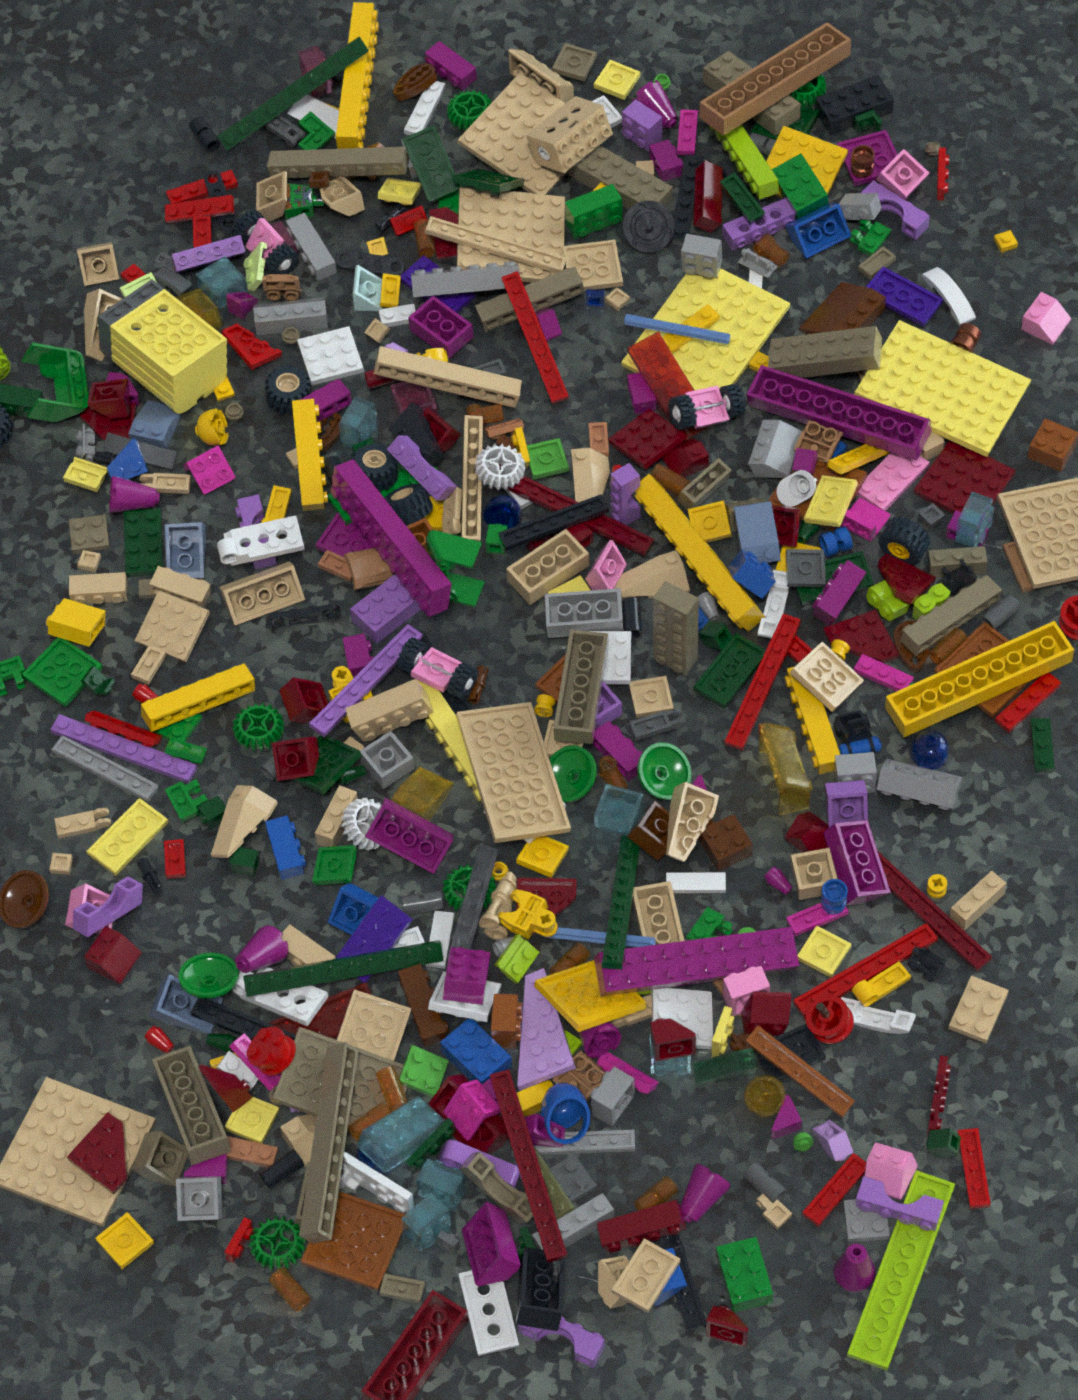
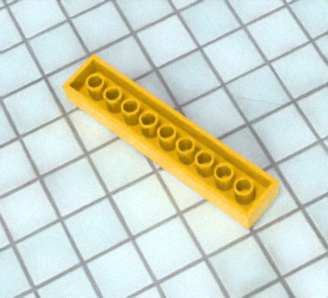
(357, 79)
(698, 554)
(979, 679)

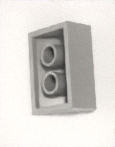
(774, 449)

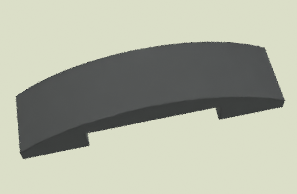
(151, 454)

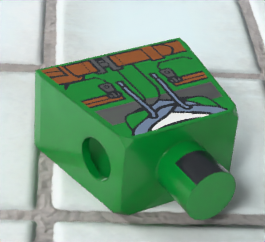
(301, 200)

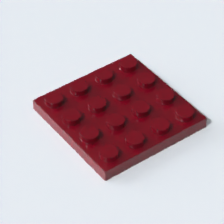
(960, 472)

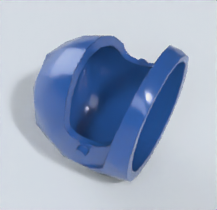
(565, 1106)

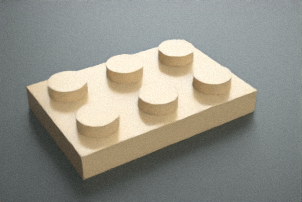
(978, 1009)
(646, 1275)

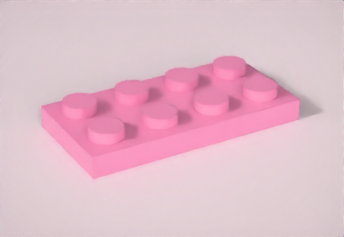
(891, 479)

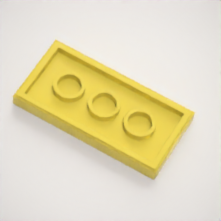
(127, 836)

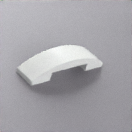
(951, 294)
(774, 605)
(880, 1020)

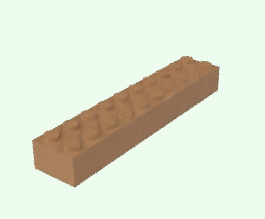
(775, 78)

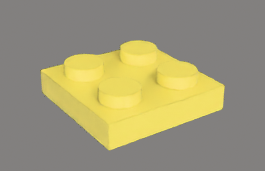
(617, 79)
(399, 191)
(824, 951)
(724, 1029)
(253, 1120)

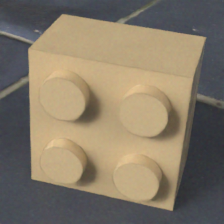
(811, 872)

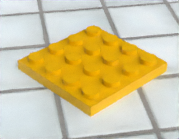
(821, 156)
(579, 1001)

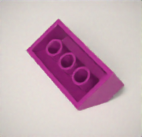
(409, 835)
(857, 861)
(490, 1245)

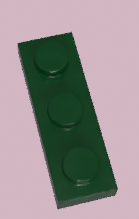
(742, 198)
(1042, 745)
(431, 1145)

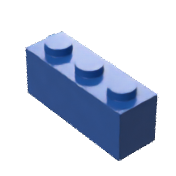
(285, 847)

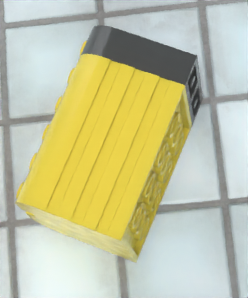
(164, 346)

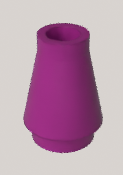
(777, 880)

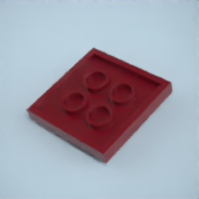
(647, 438)

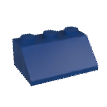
(818, 229)
(351, 908)

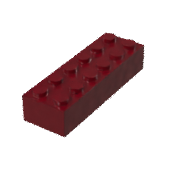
(417, 1350)

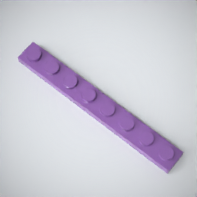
(363, 682)
(124, 749)

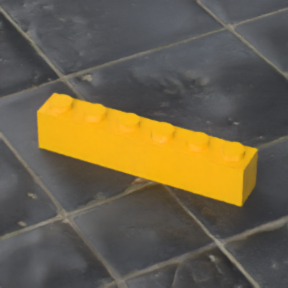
(308, 454)
(197, 697)
(814, 725)

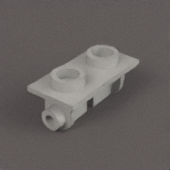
(757, 263)
(85, 437)

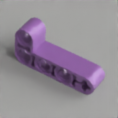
(455, 1154)

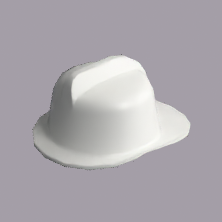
(796, 488)

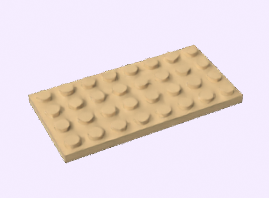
(513, 772)

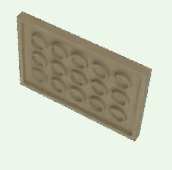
(302, 1079)

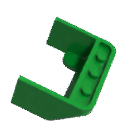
(69, 377)
(454, 550)

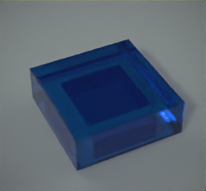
(594, 297)

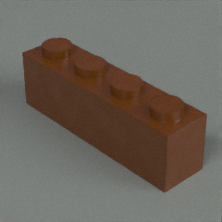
(418, 994)

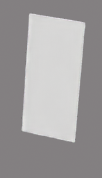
(323, 111)

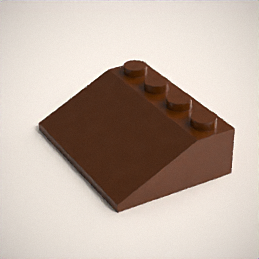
(845, 309)

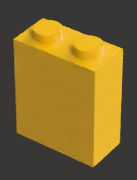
(76, 622)

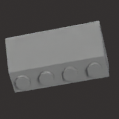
(300, 314)
(919, 784)

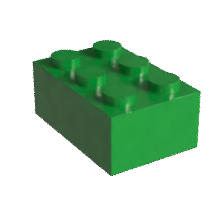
(800, 186)
(593, 211)
(744, 1275)

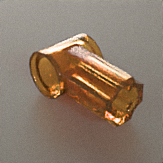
(767, 247)
(489, 413)
(613, 775)

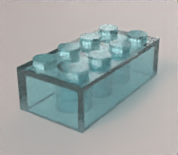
(399, 1134)

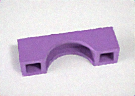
(913, 219)
(431, 479)
(623, 484)
(251, 513)
(124, 898)
(922, 1213)
(587, 1345)

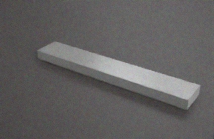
(105, 768)
(594, 1143)

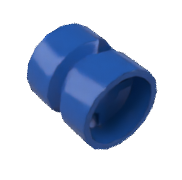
(837, 541)
(834, 896)

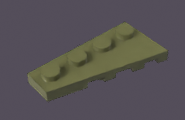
(558, 1198)

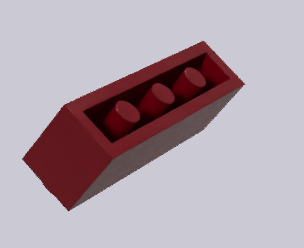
(708, 196)
(640, 1225)

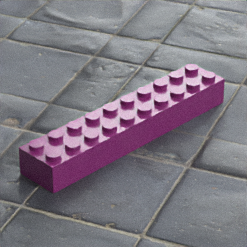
(851, 414)
(391, 538)
(698, 961)

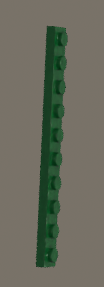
(293, 93)
(621, 904)
(342, 968)

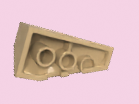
(589, 473)
(650, 576)
(242, 814)

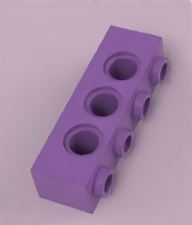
(740, 232)
(207, 254)

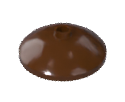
(23, 899)

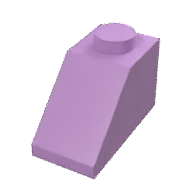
(833, 1140)

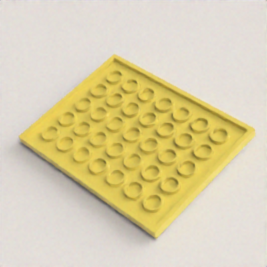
(744, 313)
(955, 389)

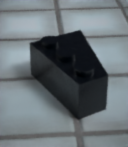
(417, 428)

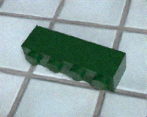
(18, 399)

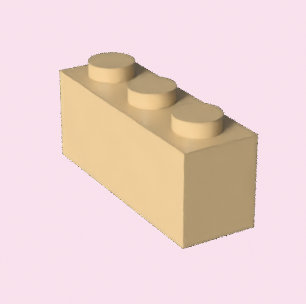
(180, 586)
(98, 588)
(329, 829)
(978, 900)
(303, 949)

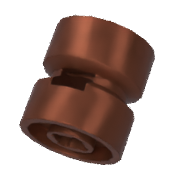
(862, 161)
(967, 337)

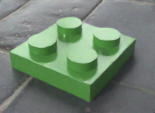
(547, 459)
(423, 1071)

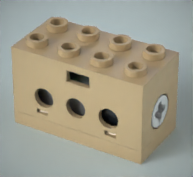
(569, 134)

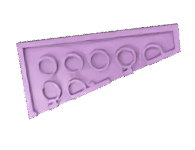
(543, 1038)

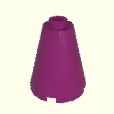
(655, 98)
(129, 495)
(262, 950)
(600, 1039)
(702, 1193)
(854, 1269)

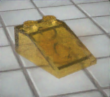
(202, 306)
(422, 793)

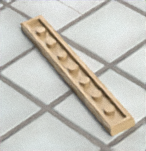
(495, 245)

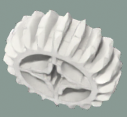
(511, 466)
(358, 828)

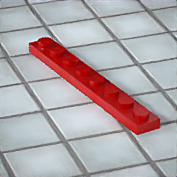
(535, 337)
(762, 682)
(869, 967)

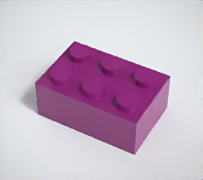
(440, 326)
(837, 592)
(466, 975)

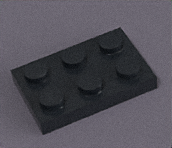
(800, 1042)

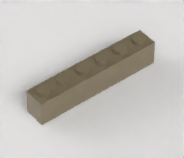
(541, 294)
(951, 614)

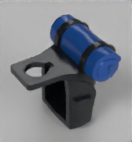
(855, 733)

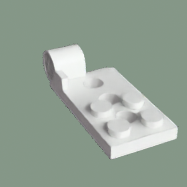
(233, 553)
(286, 1005)
(357, 1173)
(480, 1322)

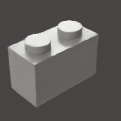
(860, 206)

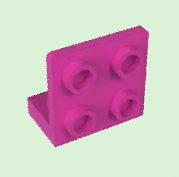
(210, 470)
(865, 519)
(470, 1107)

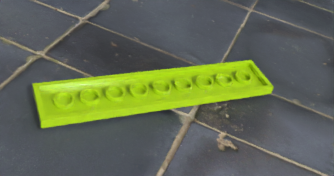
(898, 1279)

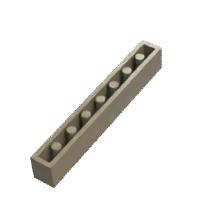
(340, 162)

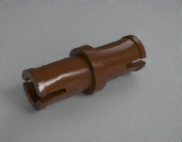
(480, 685)

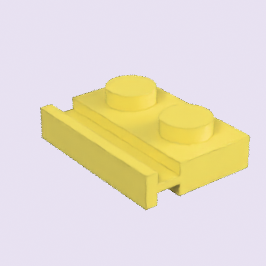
(85, 474)

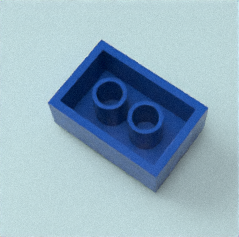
(475, 1052)

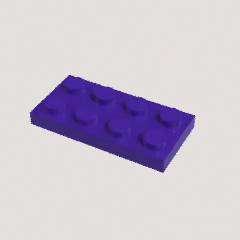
(905, 296)
(455, 301)
(377, 931)

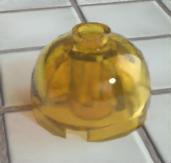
(765, 1095)

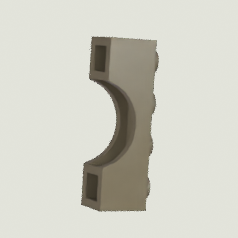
(484, 1175)

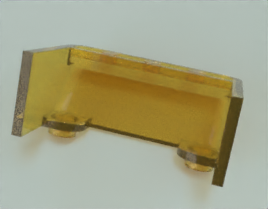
(786, 767)

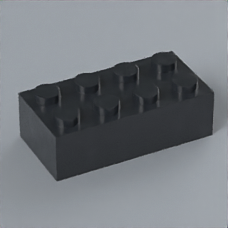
(841, 106)
(540, 1290)

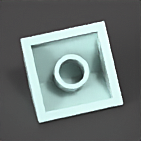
(366, 290)

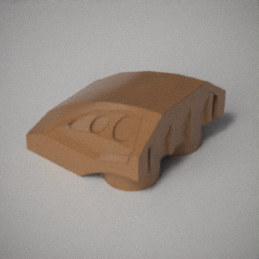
(281, 284)
(819, 439)
(367, 568)
(585, 1076)

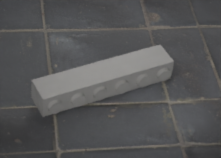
(461, 280)

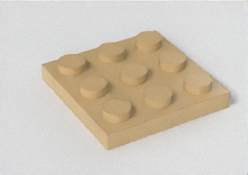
(595, 263)
(172, 626)
(827, 676)
(374, 1024)

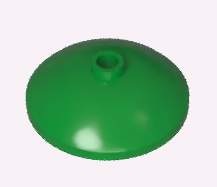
(569, 763)
(671, 765)
(208, 975)

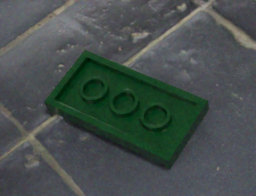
(431, 163)
(143, 542)
(810, 594)
(730, 671)

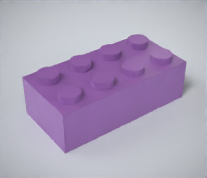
(384, 609)

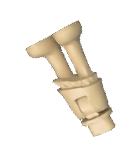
(500, 903)

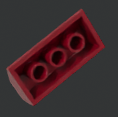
(491, 1132)

